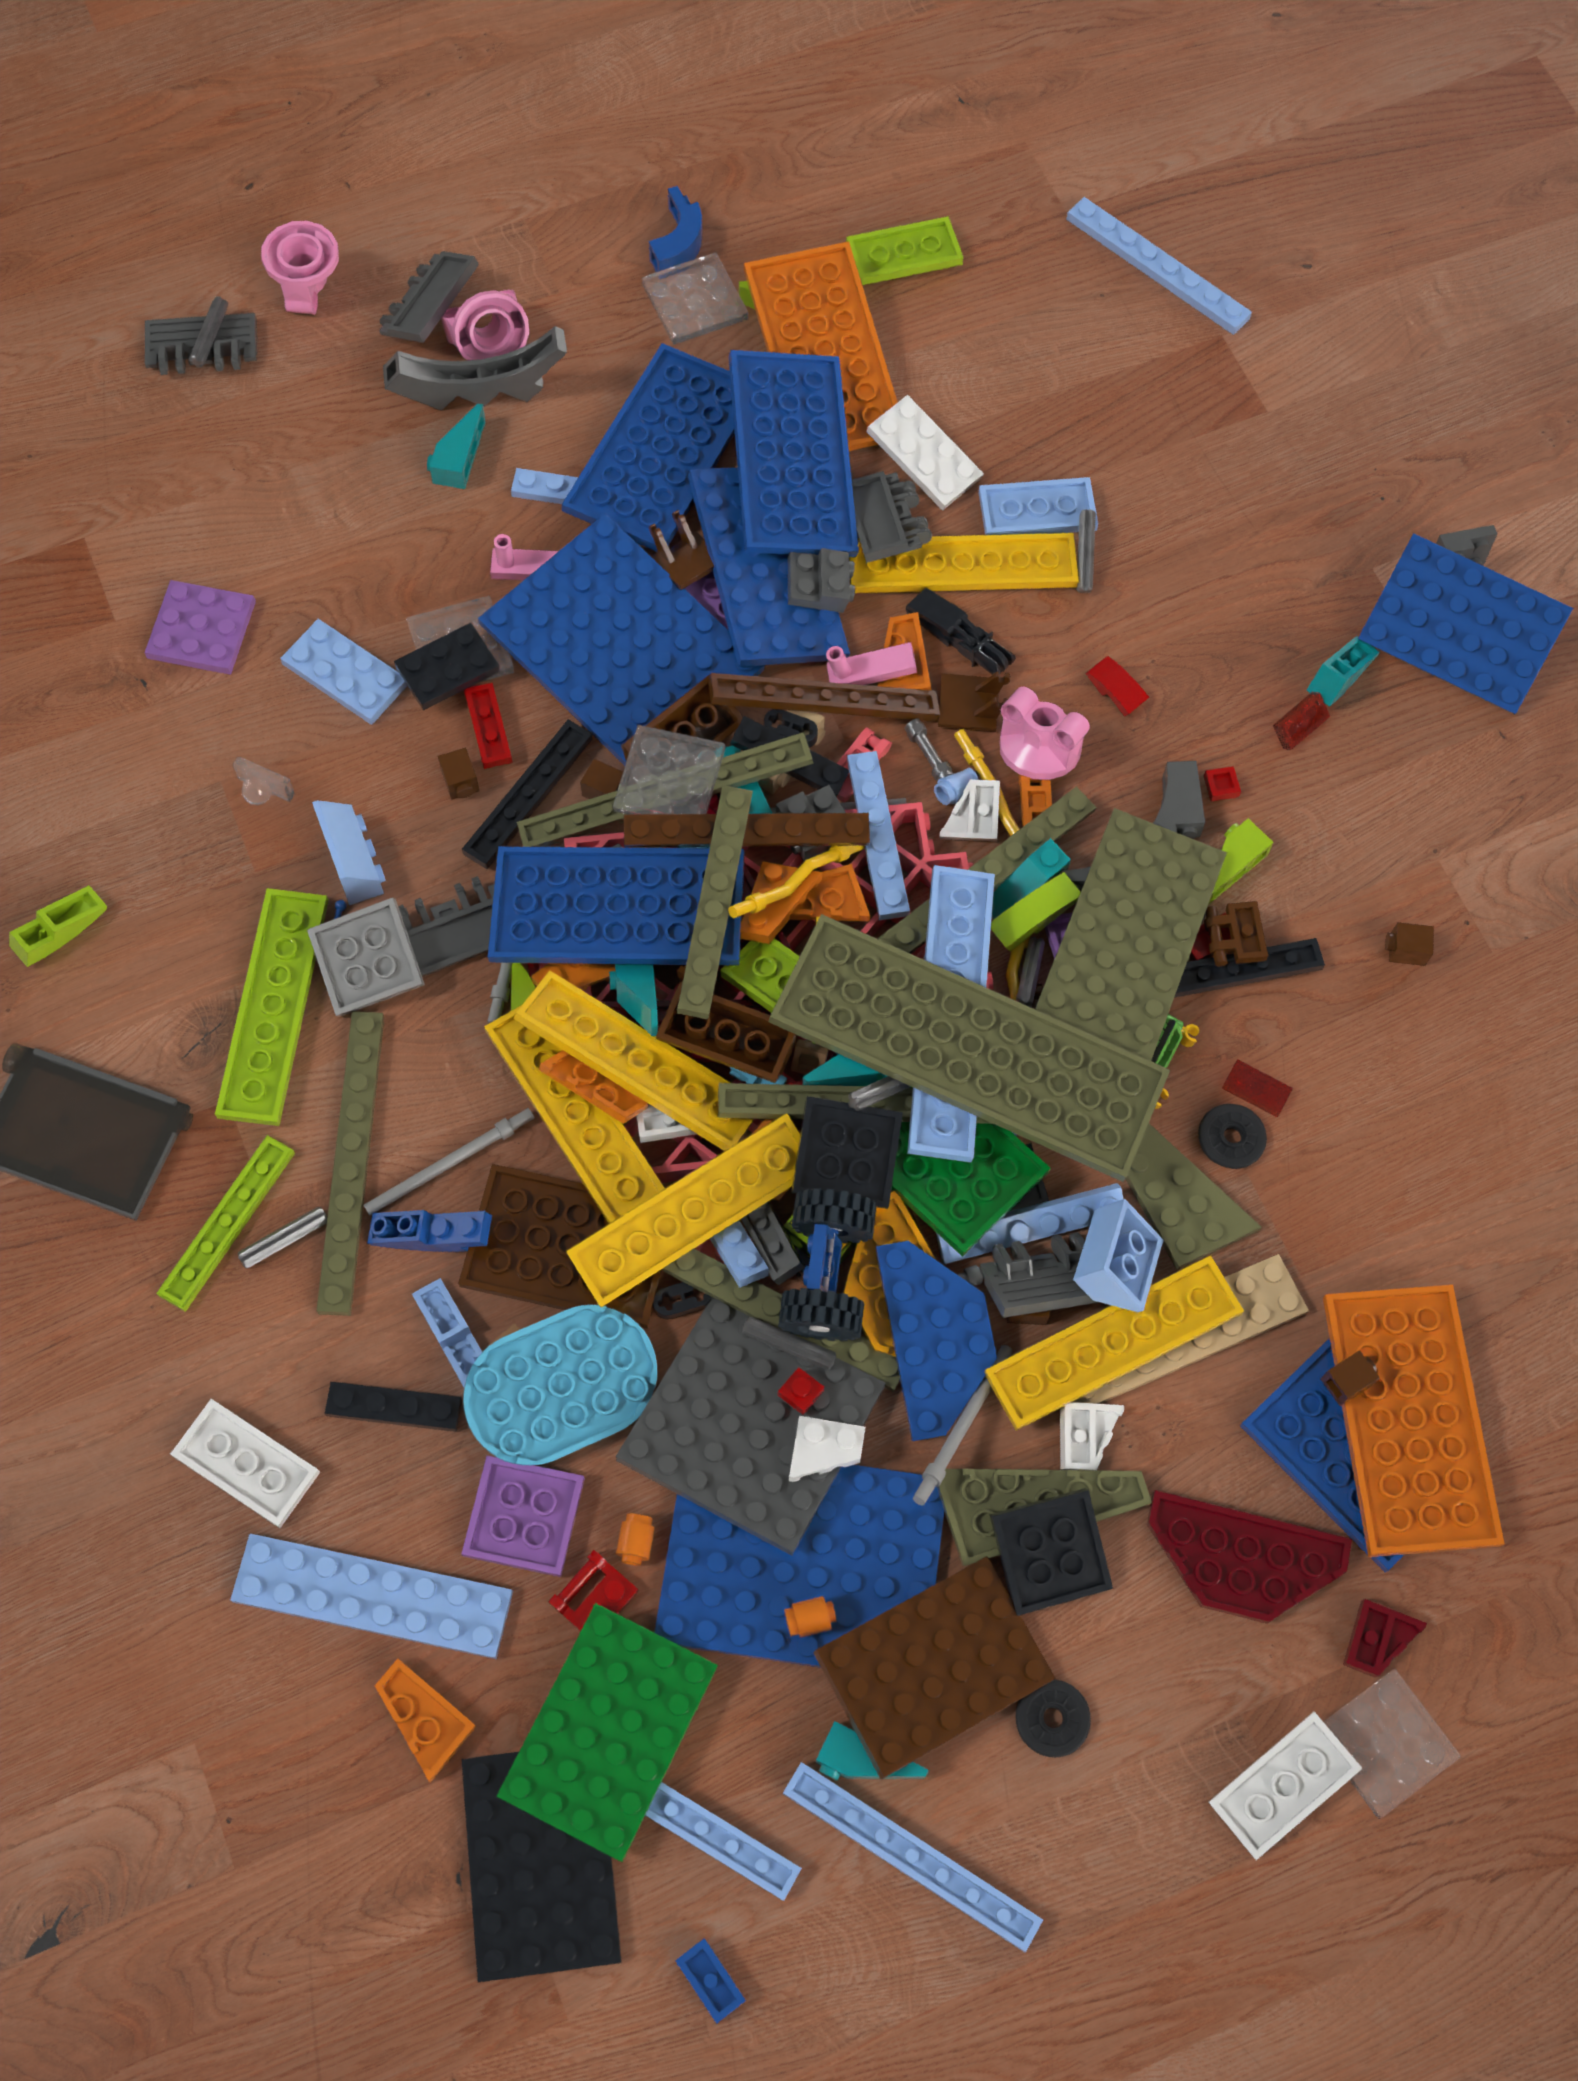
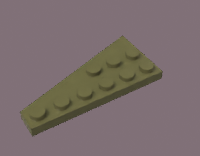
(1184, 1203)
(976, 1493)

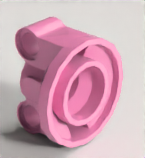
(300, 259)
(504, 333)
(1040, 737)

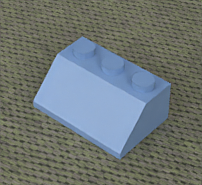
(350, 850)
(1118, 1257)

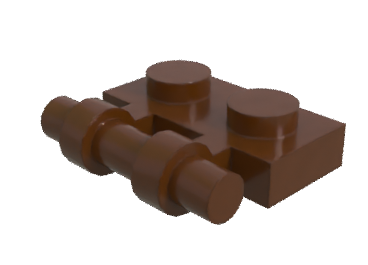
(1245, 932)

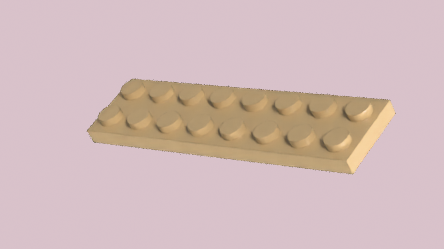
(1267, 1301)

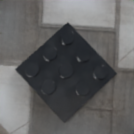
(847, 1149)
(1051, 1551)

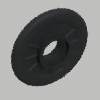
(1222, 1151)
(1048, 1740)

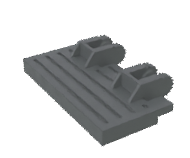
(428, 296)
(177, 336)
(885, 518)
(454, 932)
(1035, 1281)

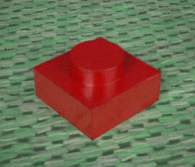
(1222, 783)
(801, 1391)

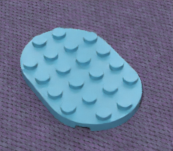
(560, 1385)

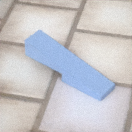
(448, 1327)

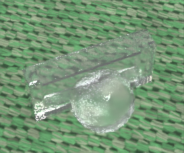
(261, 782)

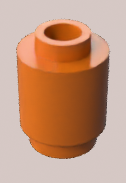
(635, 1539)
(810, 1617)

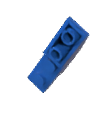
(430, 1232)

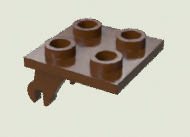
(685, 560)
(971, 701)

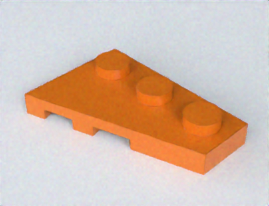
(903, 630)
(835, 897)
(424, 1717)

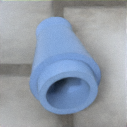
(951, 788)

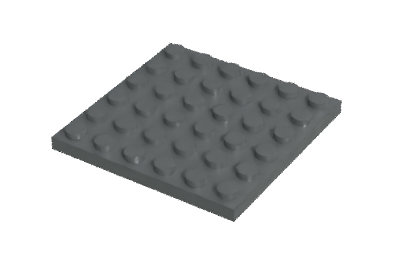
(728, 1436)

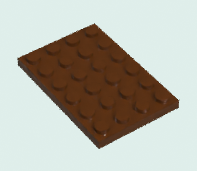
(527, 1242)
(933, 1667)

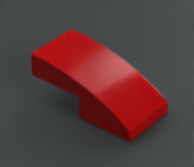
(1118, 684)

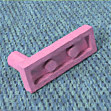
(515, 563)
(870, 666)

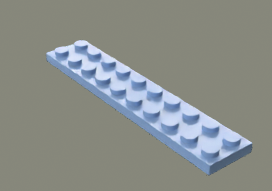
(959, 943)

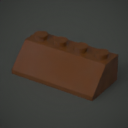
(695, 717)
(731, 1037)

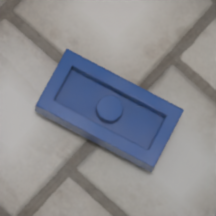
(710, 1980)

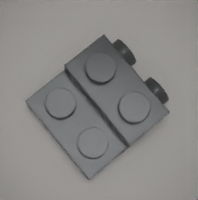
(1470, 543)
(820, 580)
(816, 802)

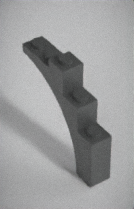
(479, 381)
(1179, 810)

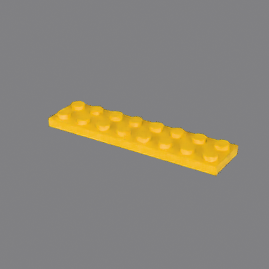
(973, 564)
(630, 1058)
(589, 1137)
(688, 1211)
(1112, 1343)

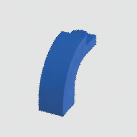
(685, 241)

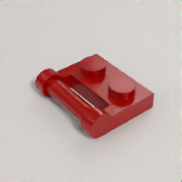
(612, 1592)

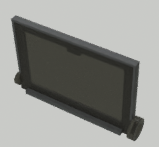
(84, 1130)

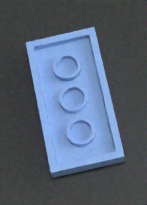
(1035, 506)
(344, 671)

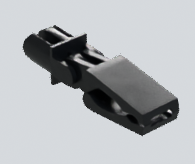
(953, 627)

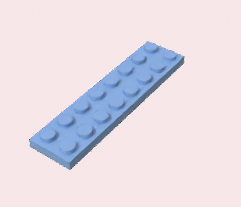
(372, 1596)

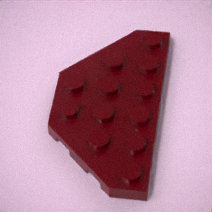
(1243, 1559)

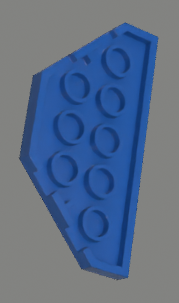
(937, 1336)

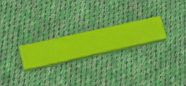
(225, 1223)

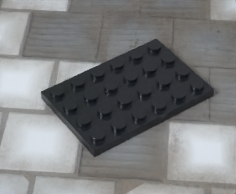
(534, 1890)

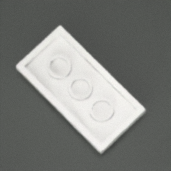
(924, 452)
(245, 1463)
(1285, 1785)

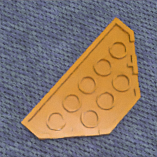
(864, 1277)

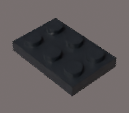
(447, 666)

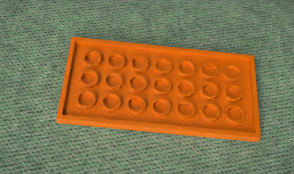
(818, 307)
(1418, 1427)

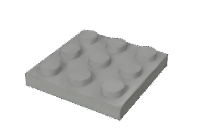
(365, 957)

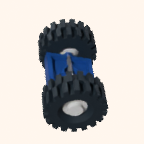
(828, 1221)

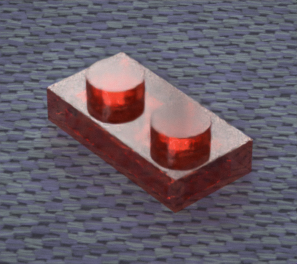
(1301, 720)
(1257, 1088)

